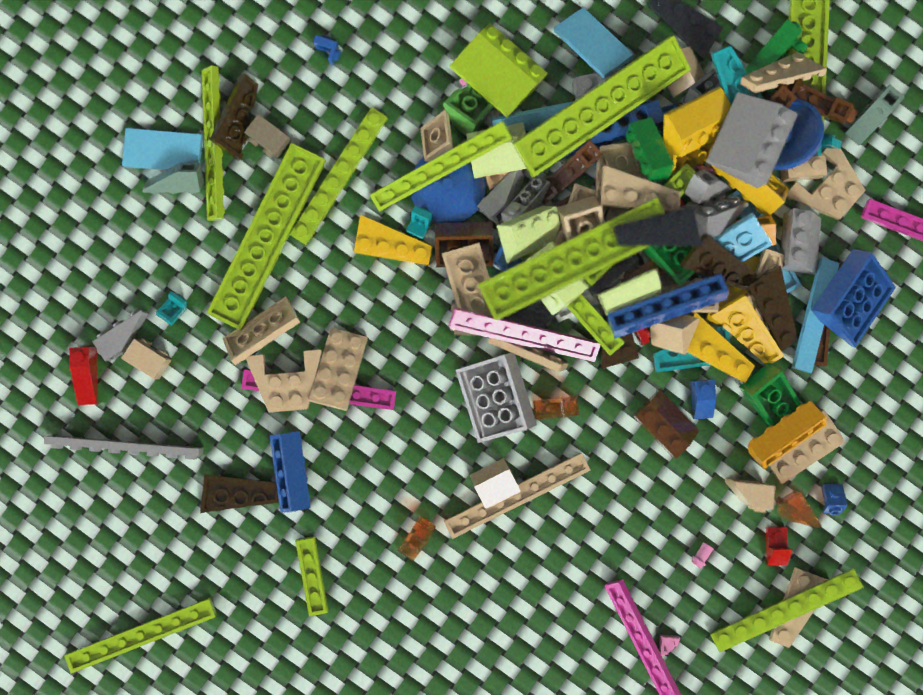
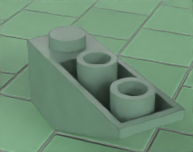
(874, 114)
(179, 178)

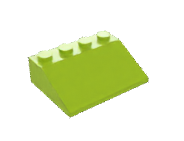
(498, 70)

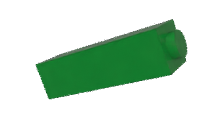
(778, 46)

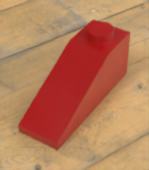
(84, 374)

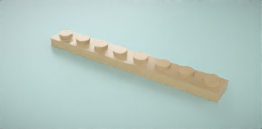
(528, 489)

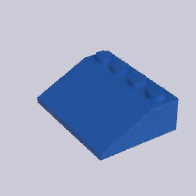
(854, 297)

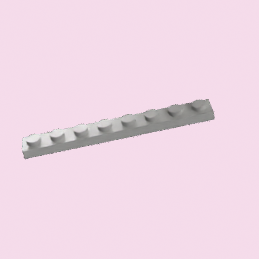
(116, 446)

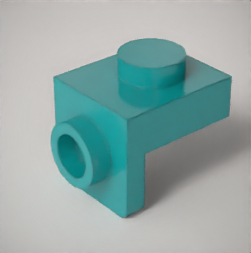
(829, 142)
(420, 222)
(172, 308)

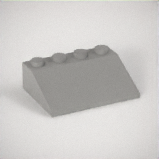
(751, 139)
(496, 397)

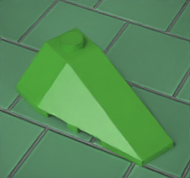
(467, 109)

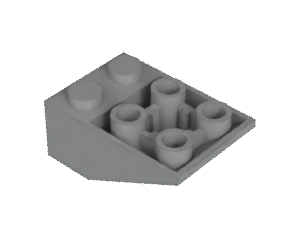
(716, 214)

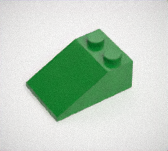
(668, 260)
(770, 394)

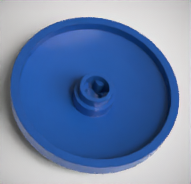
(803, 138)
(452, 196)

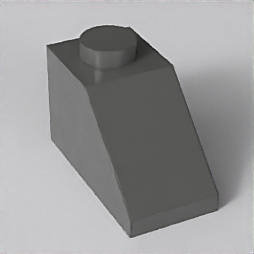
(704, 85)

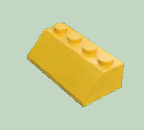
(695, 122)
(765, 198)

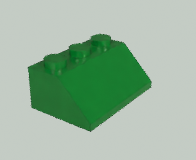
(650, 151)

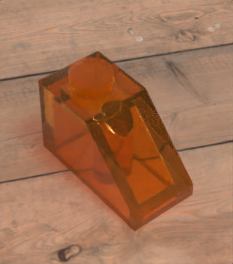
(556, 407)
(796, 509)
(416, 538)

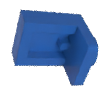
(326, 44)
(834, 498)

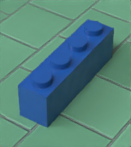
(290, 471)

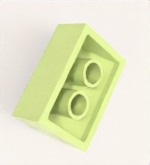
(500, 159)
(529, 232)
(630, 292)
(563, 297)

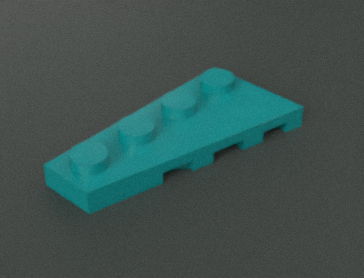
(730, 73)
(669, 360)

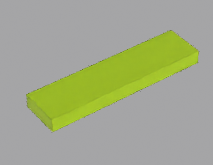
(312, 576)

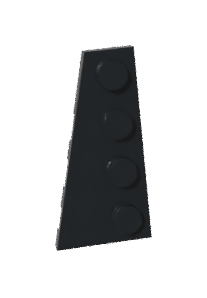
(691, 26)
(667, 229)

